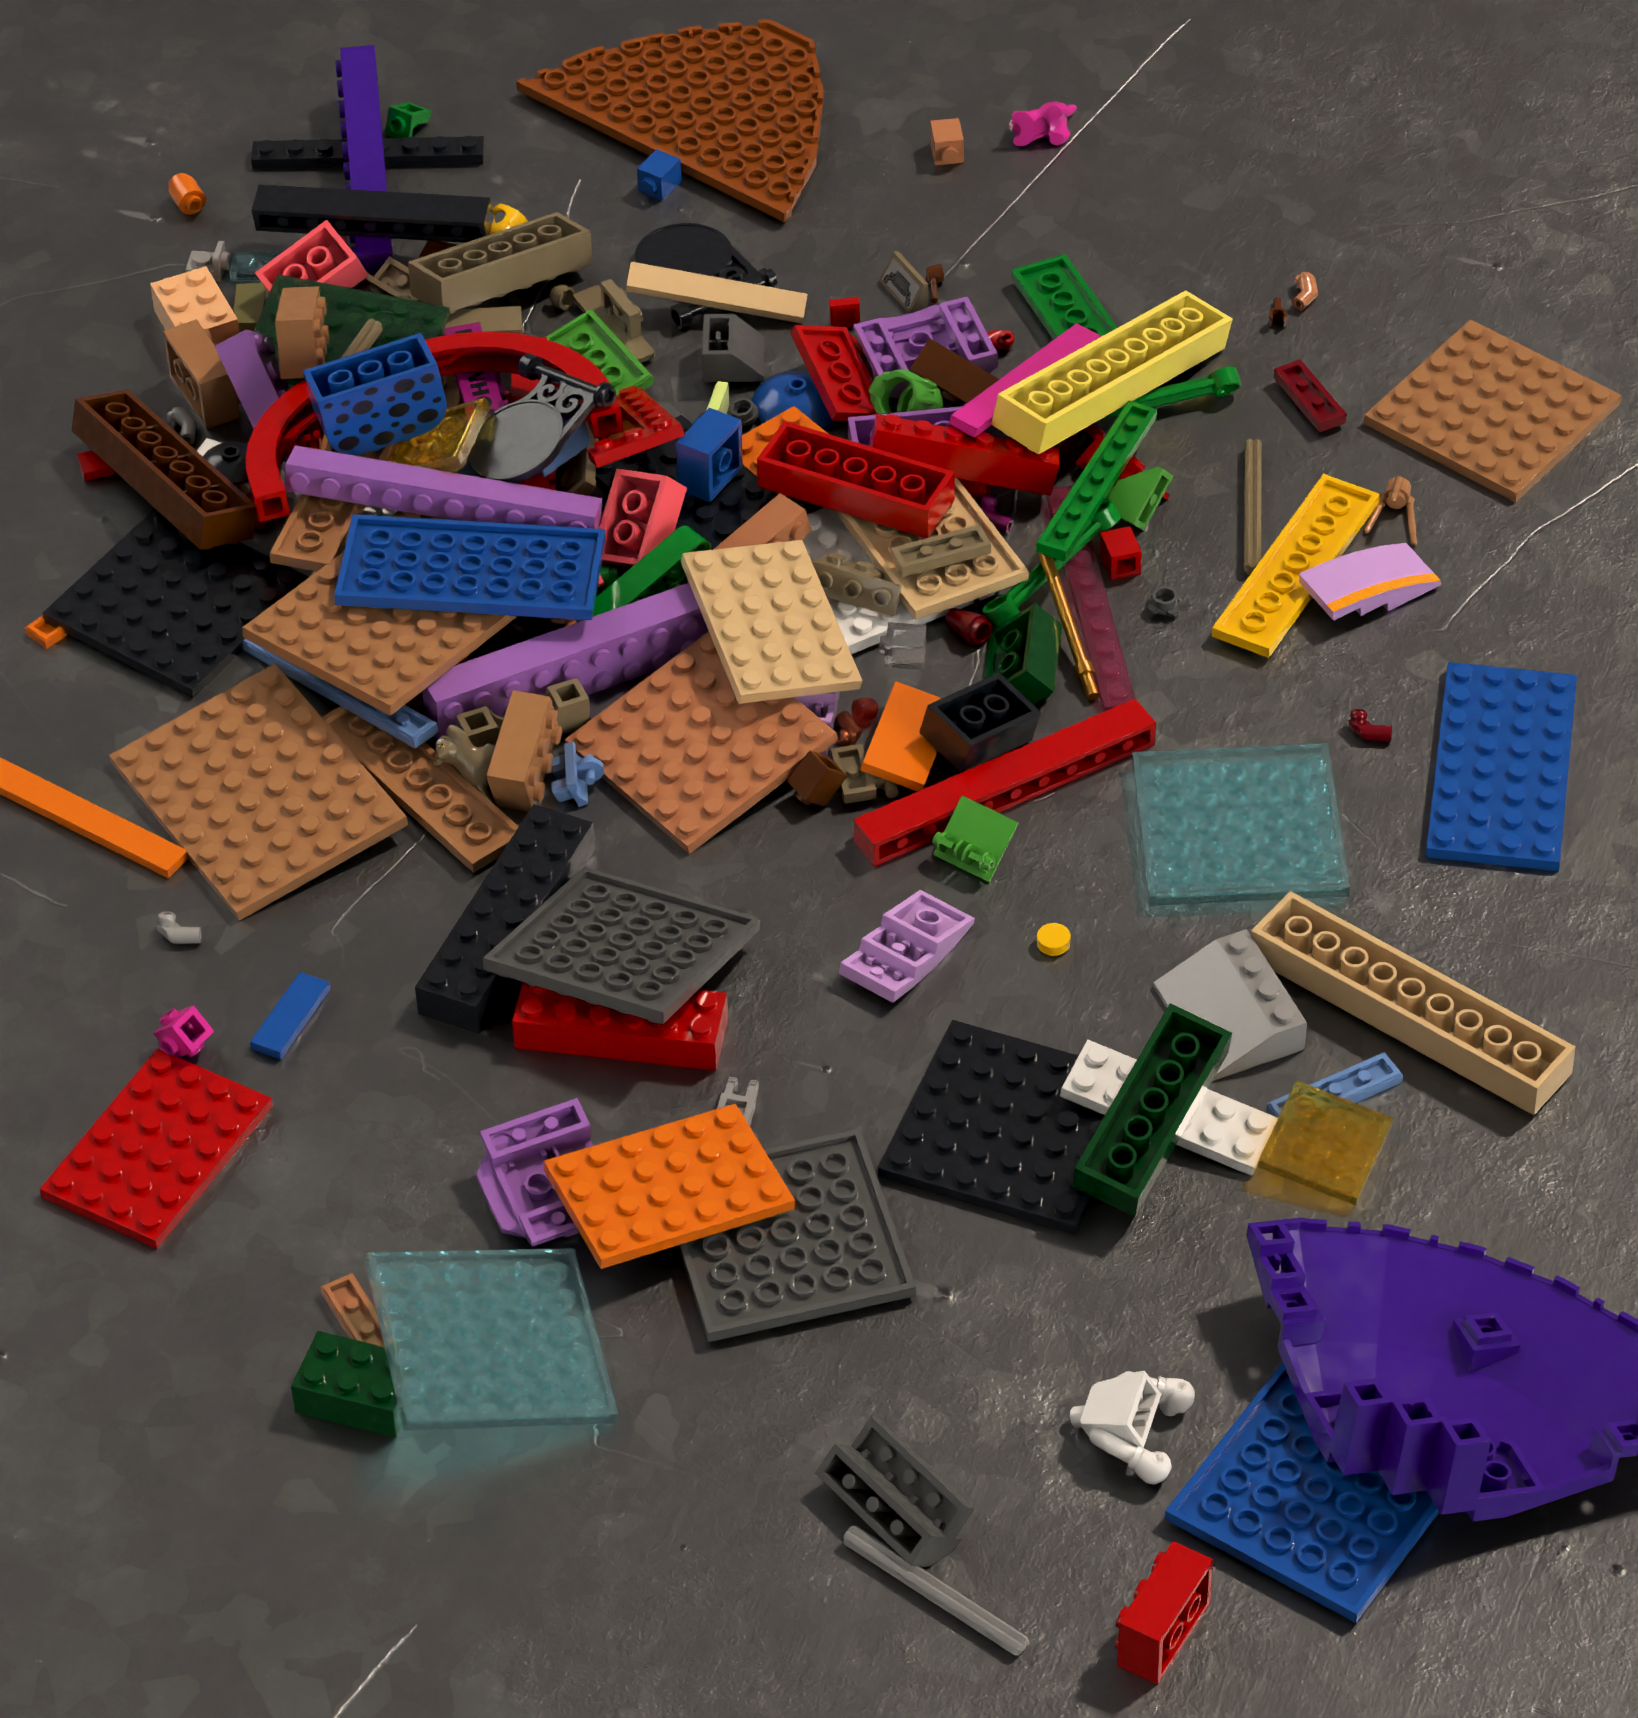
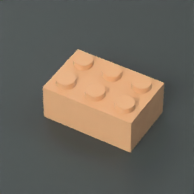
(194, 297)

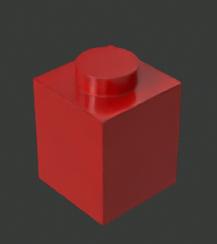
(1120, 553)

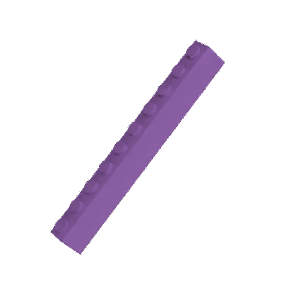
(434, 491)

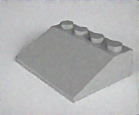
(1241, 993)

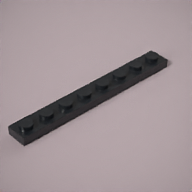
(397, 152)

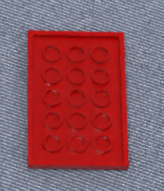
(156, 1148)

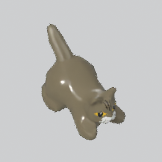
(469, 760)

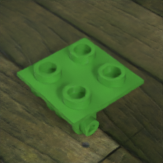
(975, 838)

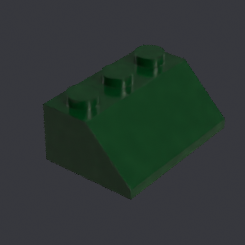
(1026, 652)

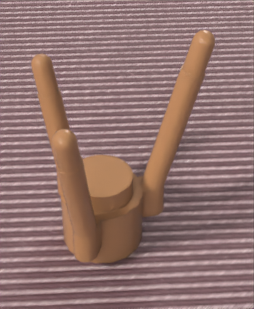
(1396, 496)

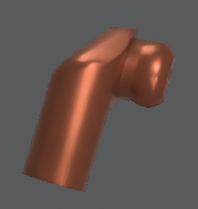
(849, 730)

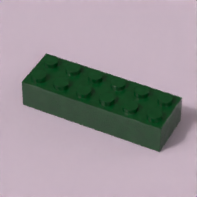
(1152, 1110)

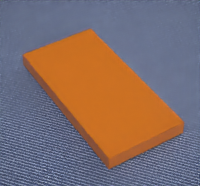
(897, 747)

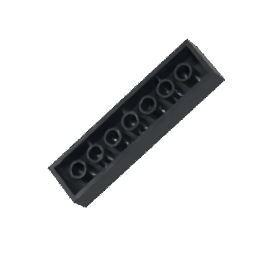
(531, 868)

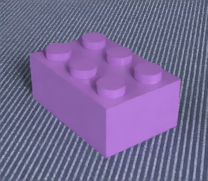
(253, 371)

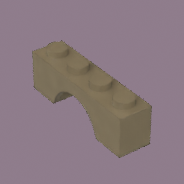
(567, 698)

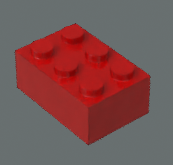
(1163, 1611)

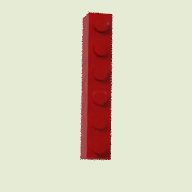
(976, 459)

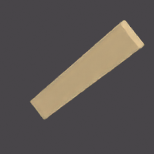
(716, 292)

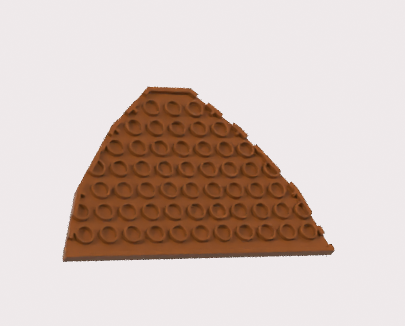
(724, 100)

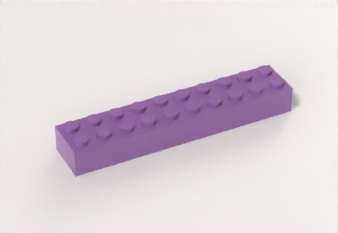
(595, 651)

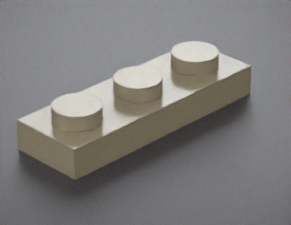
(941, 550)

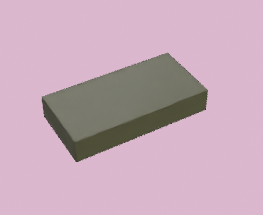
(249, 304)

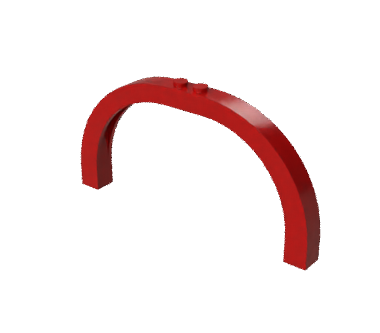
(453, 355)

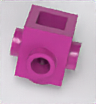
(182, 1032)

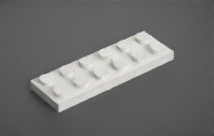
(1218, 1129)

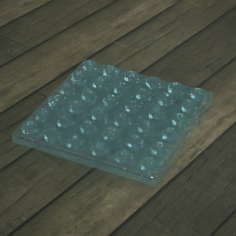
(1239, 824)
(490, 1339)

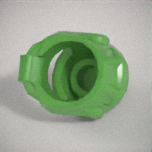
(918, 395)

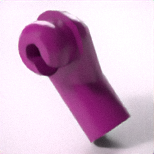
(1000, 522)

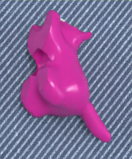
(1045, 122)

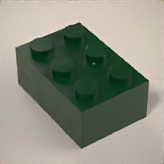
(347, 1385)

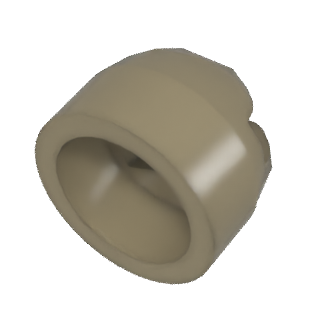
(562, 297)

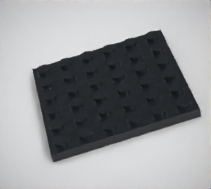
(171, 604)
(996, 1129)

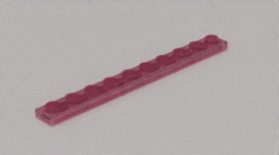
(1095, 619)

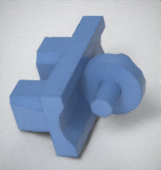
(578, 774)

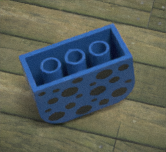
(378, 396)

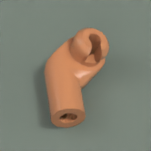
(1308, 289)

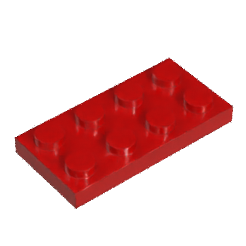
(835, 370)

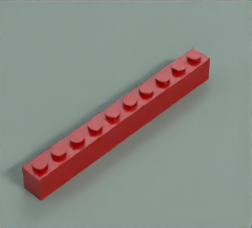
(1006, 780)

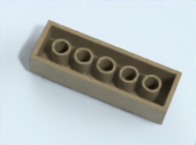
(501, 262)

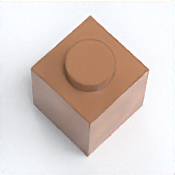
(947, 141)

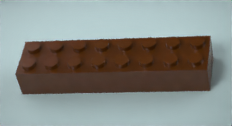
(164, 469)

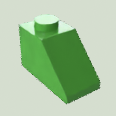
(1139, 495)

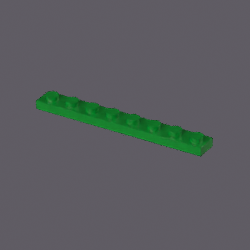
(1096, 481)

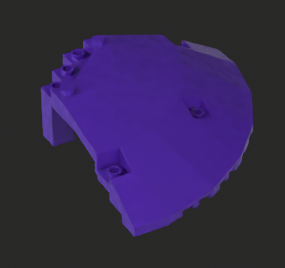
(1448, 1365)

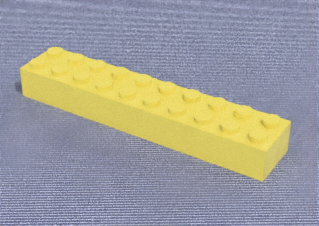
(1111, 372)

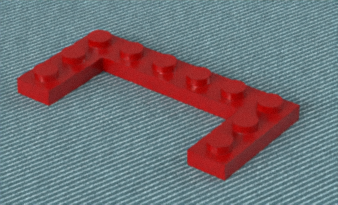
(651, 424)

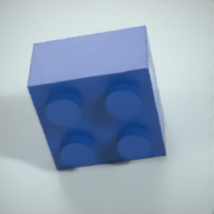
(709, 454)

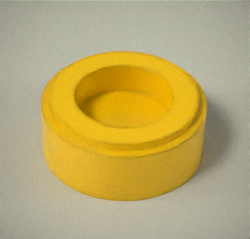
(1053, 939)

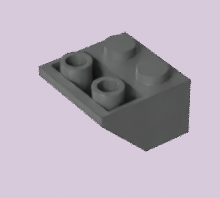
(731, 350)

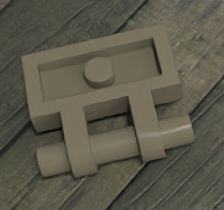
(859, 784)

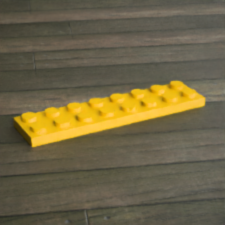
(1272, 593)

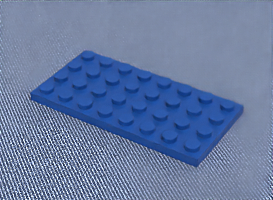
(470, 567)
(1502, 766)

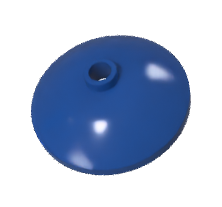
(791, 390)

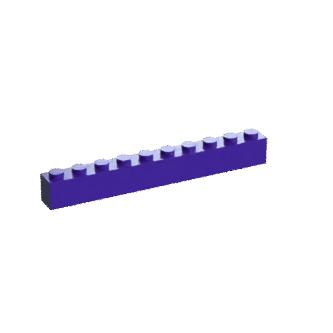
(364, 141)

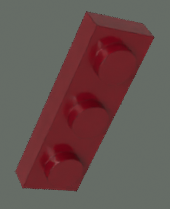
(1310, 395)

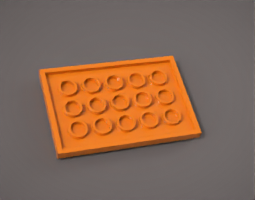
(668, 1185)

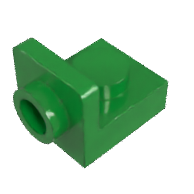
(403, 118)

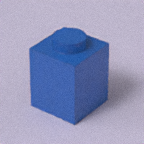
(659, 175)

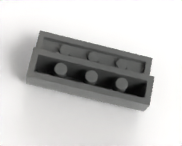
(897, 1494)

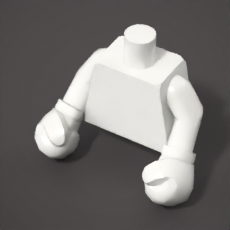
(1121, 1415)

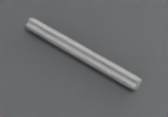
(936, 1591)

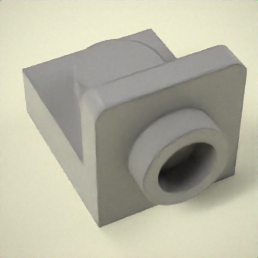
(215, 261)

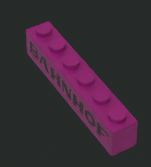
(478, 384)

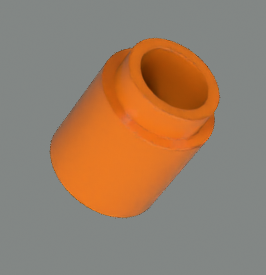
(186, 193)

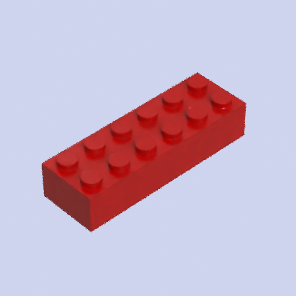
(856, 479)
(576, 1027)

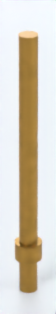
(1083, 667)

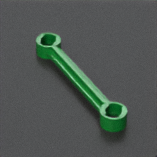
(1219, 383)
(1006, 605)

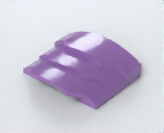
(898, 340)
(514, 1172)

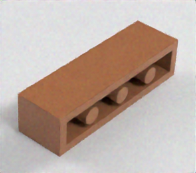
(776, 522)

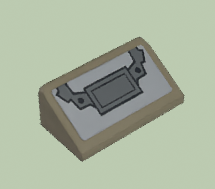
(905, 283)

